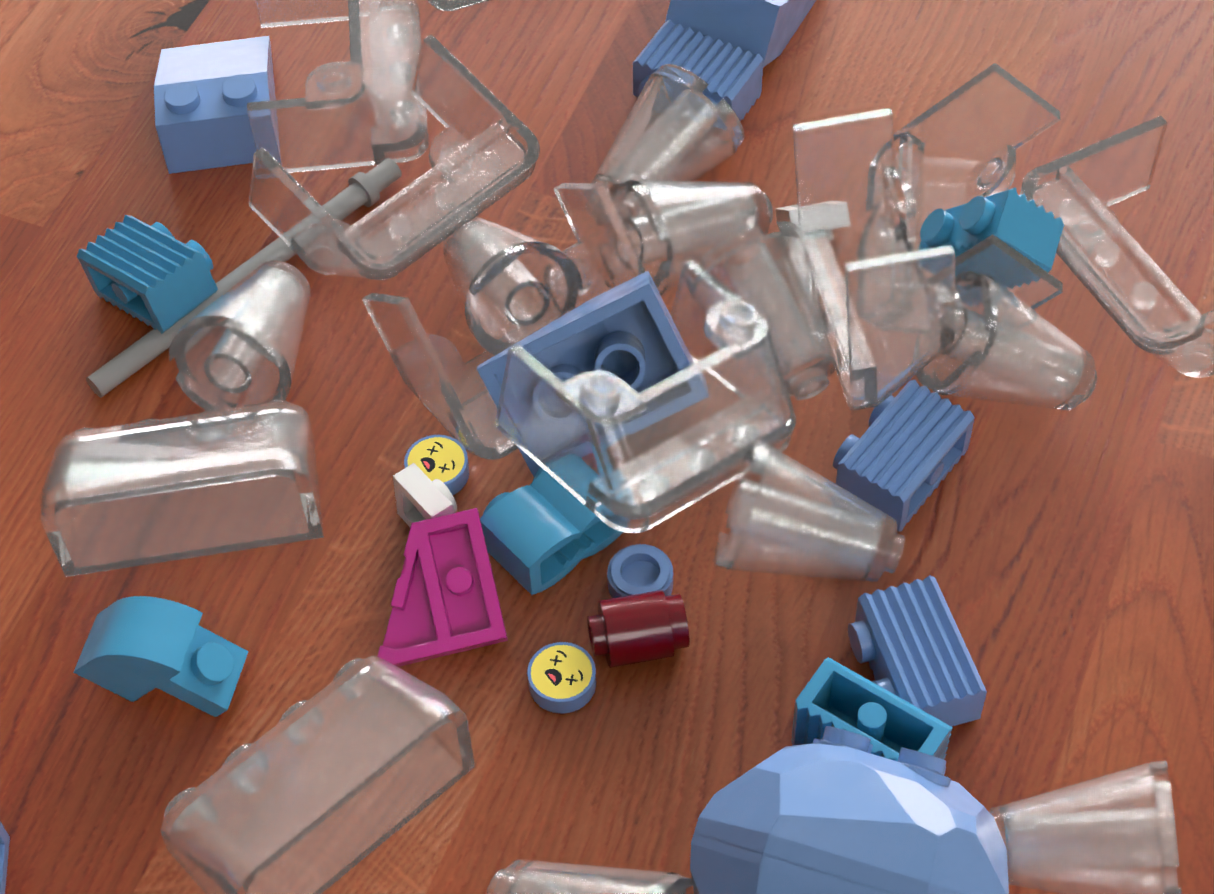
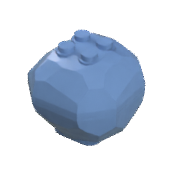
(847, 824)

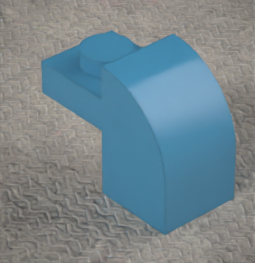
(159, 645)

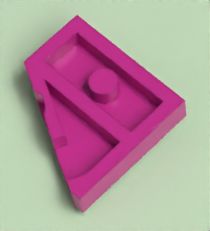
(444, 592)

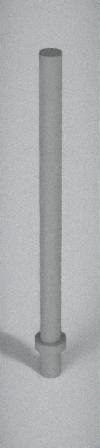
(362, 190)

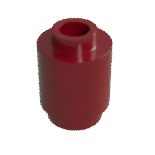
(638, 628)

